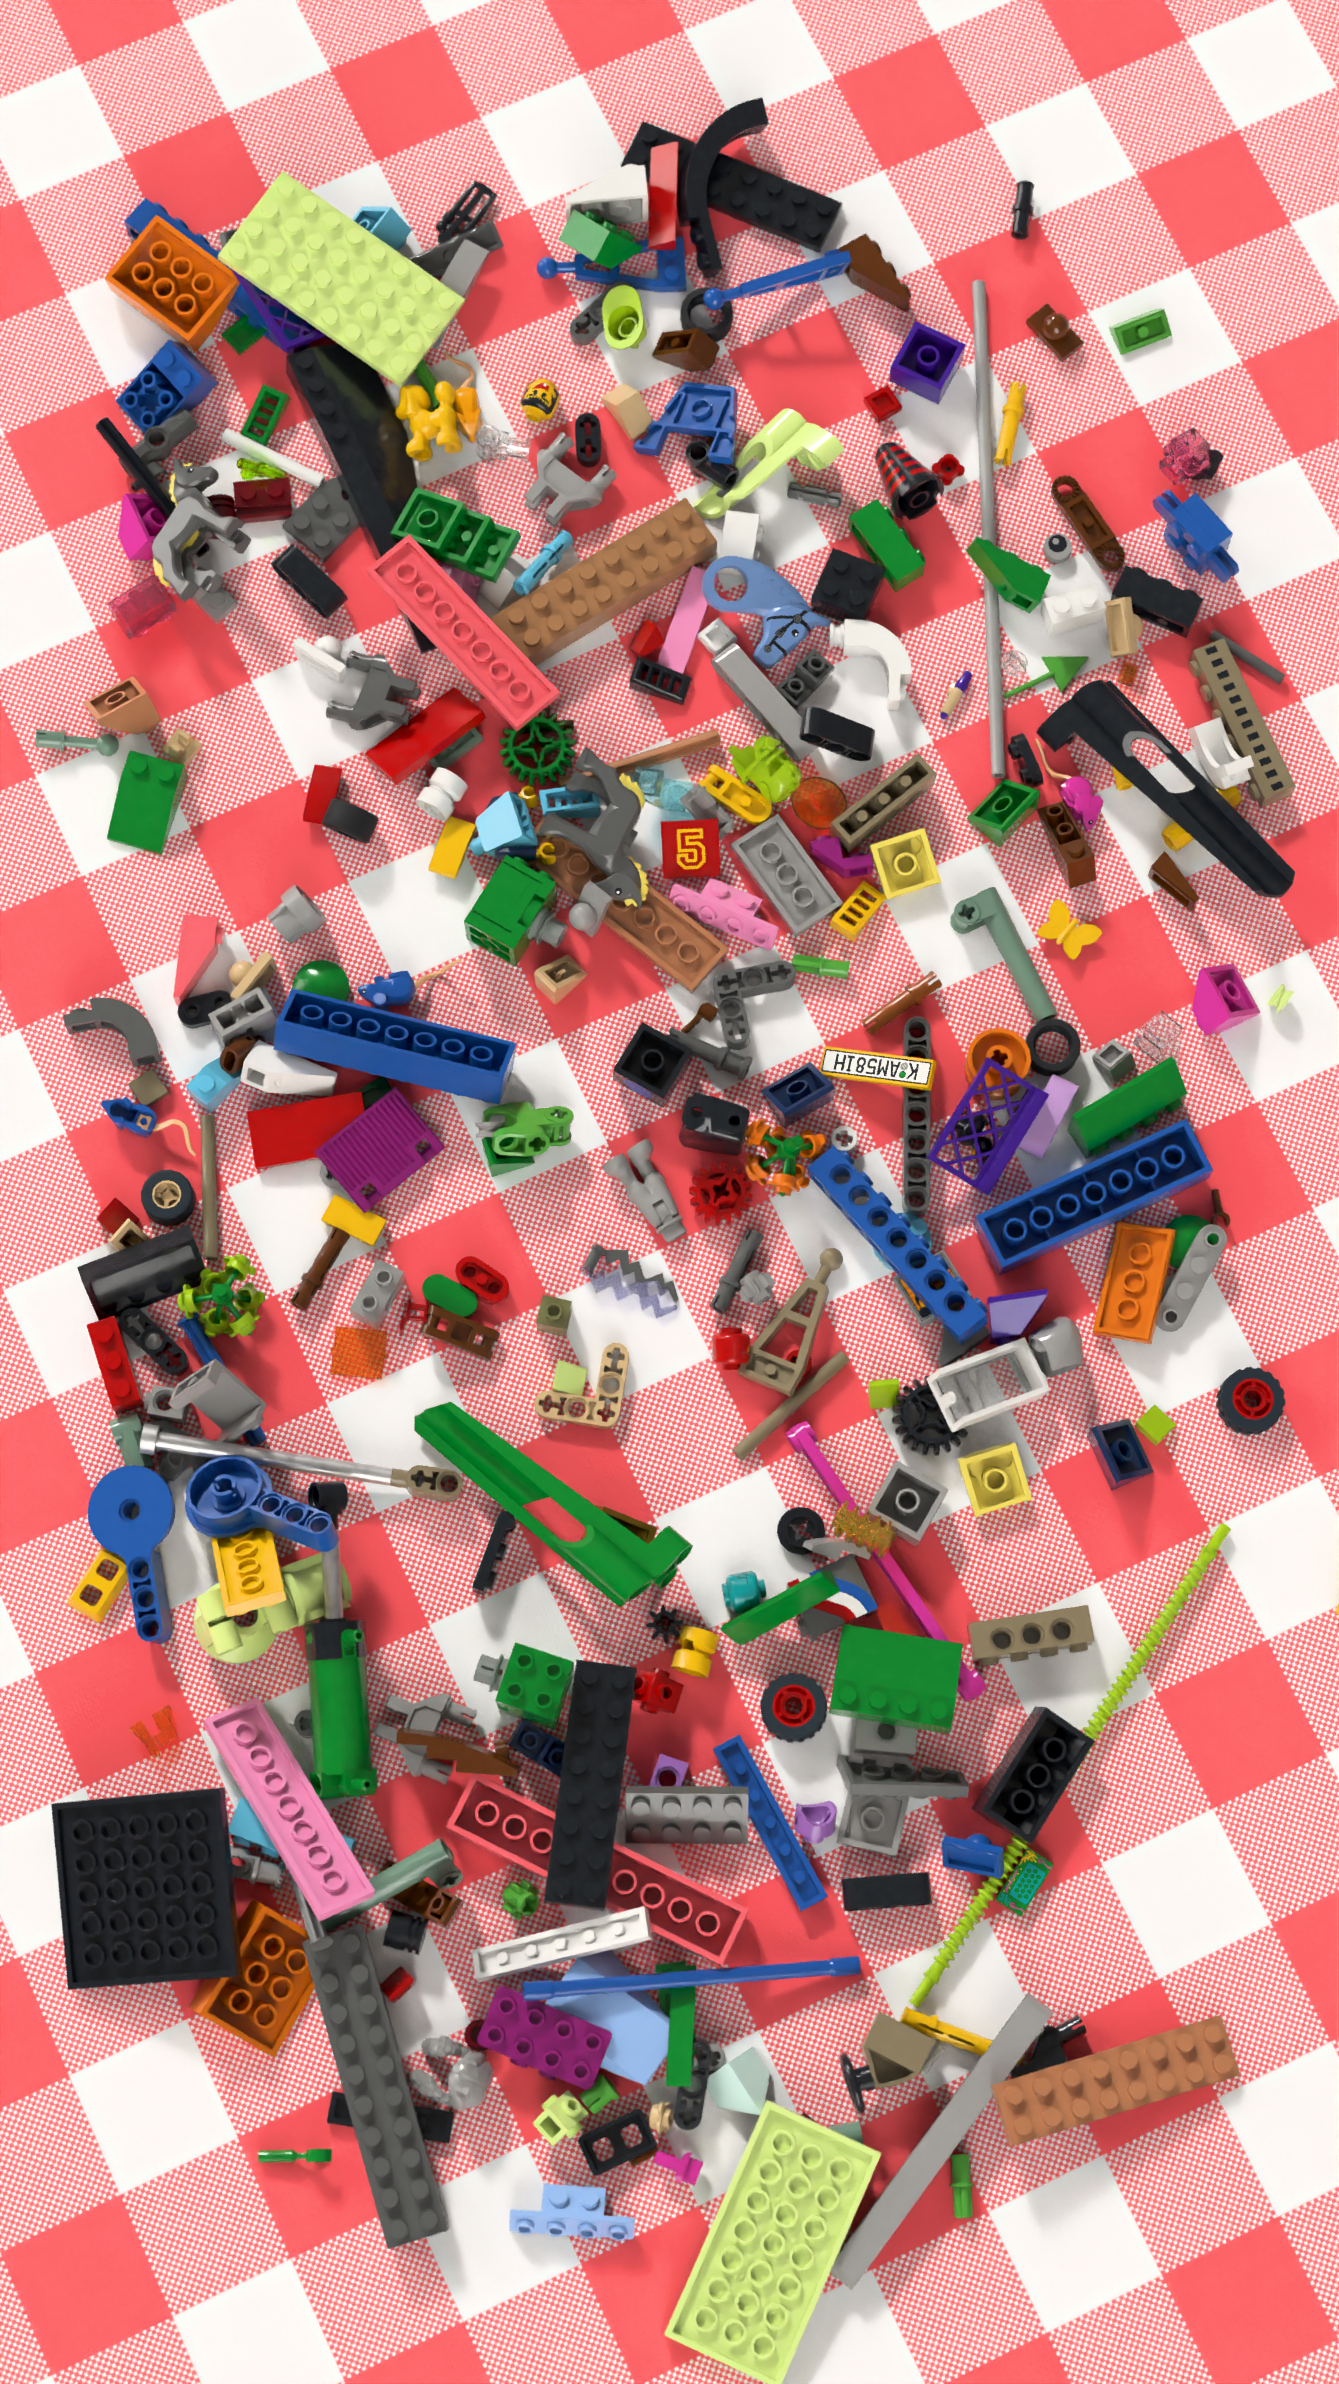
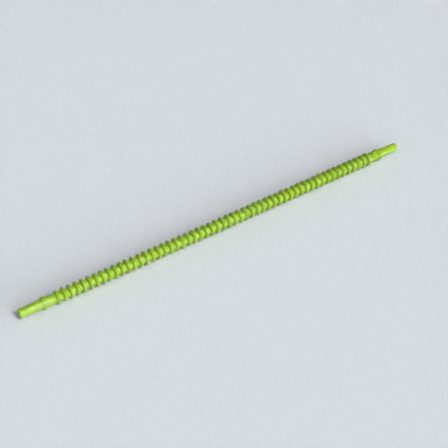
(1014, 1850)

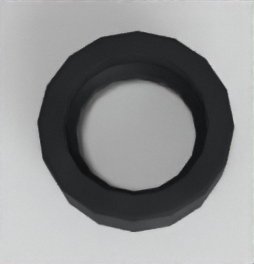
(696, 298)
(1062, 1028)

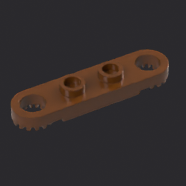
(1088, 523)

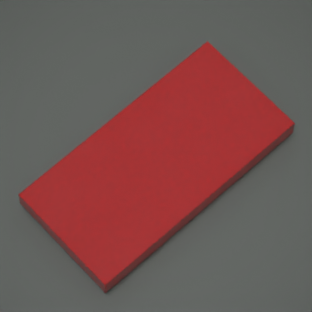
(425, 735)
(296, 1130)

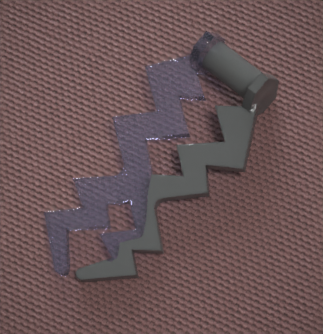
(640, 1286)

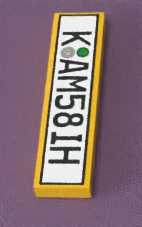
(878, 1068)

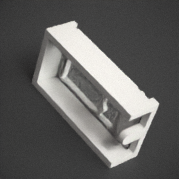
(988, 1384)

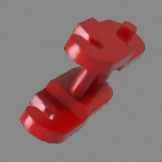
(409, 1306)

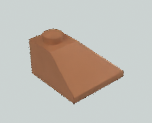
(124, 708)

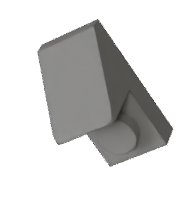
(215, 605)

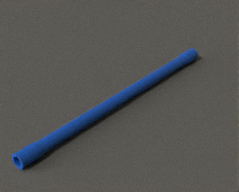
(549, 1989)

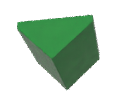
(1004, 810)

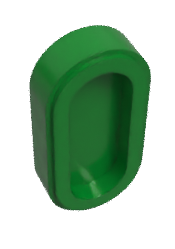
(450, 1295)

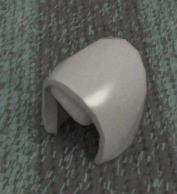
(1057, 1346)

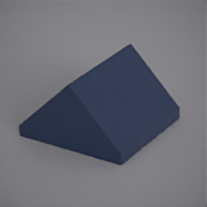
(798, 1094)
(1119, 1453)

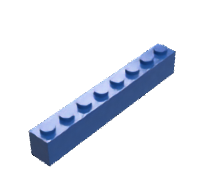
(240, 302)

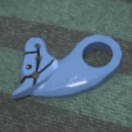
(769, 595)

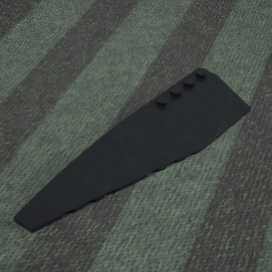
(360, 441)

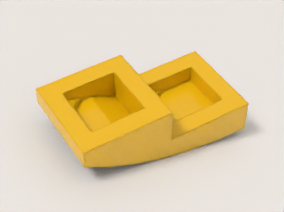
(452, 847)

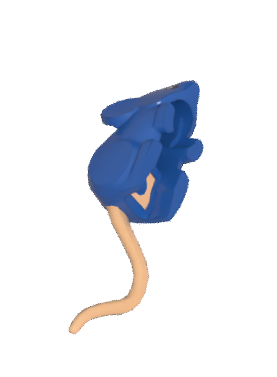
(397, 989)
(139, 1119)

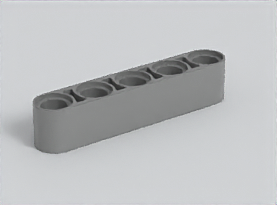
(762, 700)

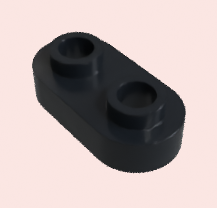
(1030, 771)
(204, 1004)

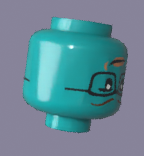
(743, 1591)

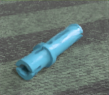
(550, 555)

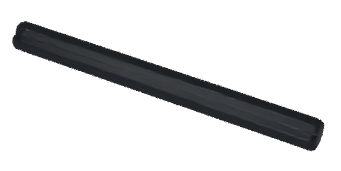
(140, 471)

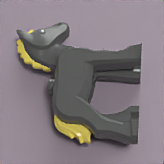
(189, 529)
(611, 830)

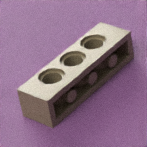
(883, 803)
(1074, 1619)

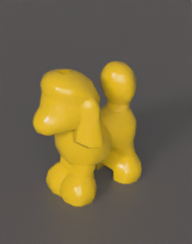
(426, 425)

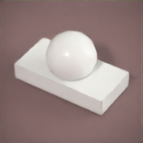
(323, 656)

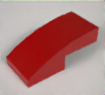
(322, 788)

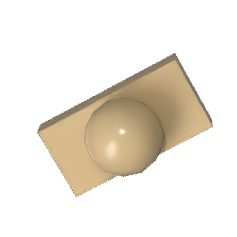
(1122, 627)
(248, 976)

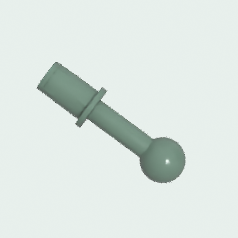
(106, 744)

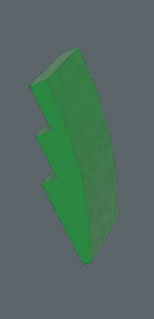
(457, 534)

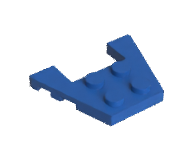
(701, 412)

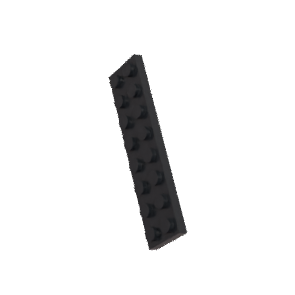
(749, 192)
(590, 1785)

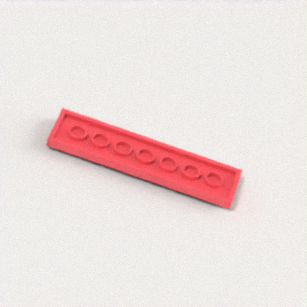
(463, 632)

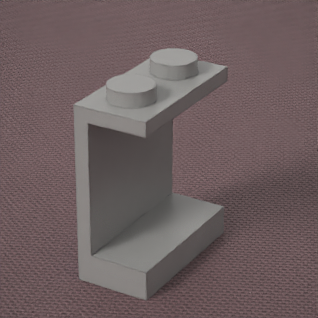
(221, 1399)

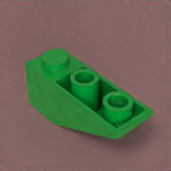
(1012, 577)

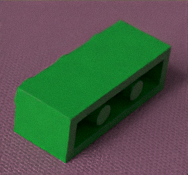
(887, 544)

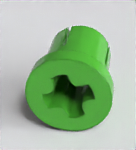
(599, 2094)

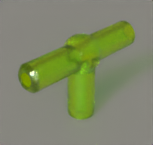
(253, 469)

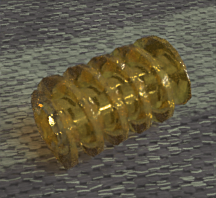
(864, 1529)

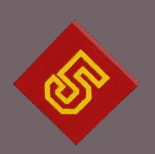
(690, 848)

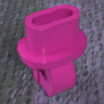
(686, 2168)

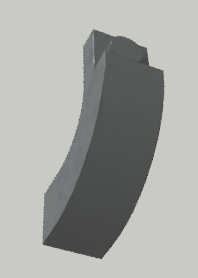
(122, 1018)

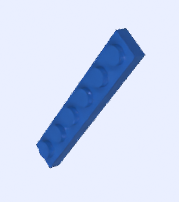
(771, 1824)

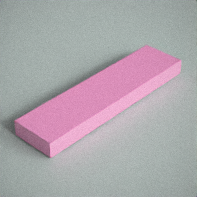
(685, 623)

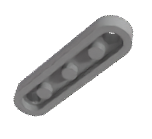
(1191, 1277)

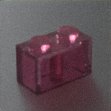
(142, 607)

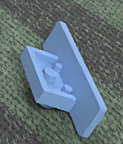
(572, 2212)

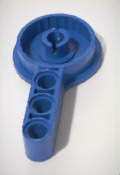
(221, 1514)
(137, 1538)

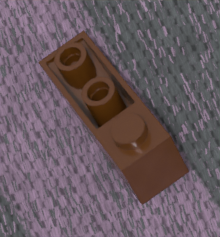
(874, 274)
(1068, 845)

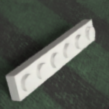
(562, 1944)

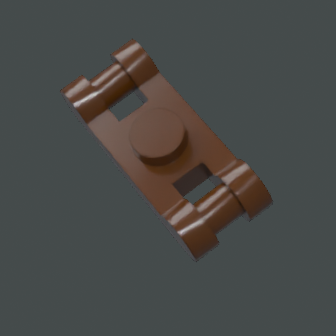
(460, 1332)

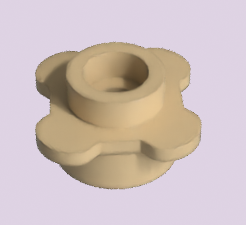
(661, 2117)

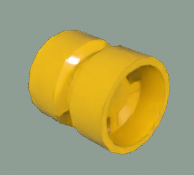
(695, 1651)

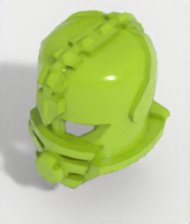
(767, 768)

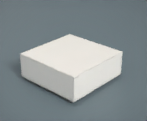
(716, 637)

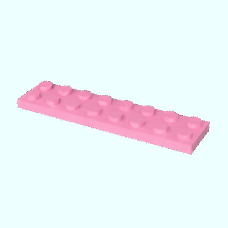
(289, 1809)

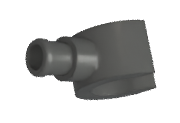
(156, 470)

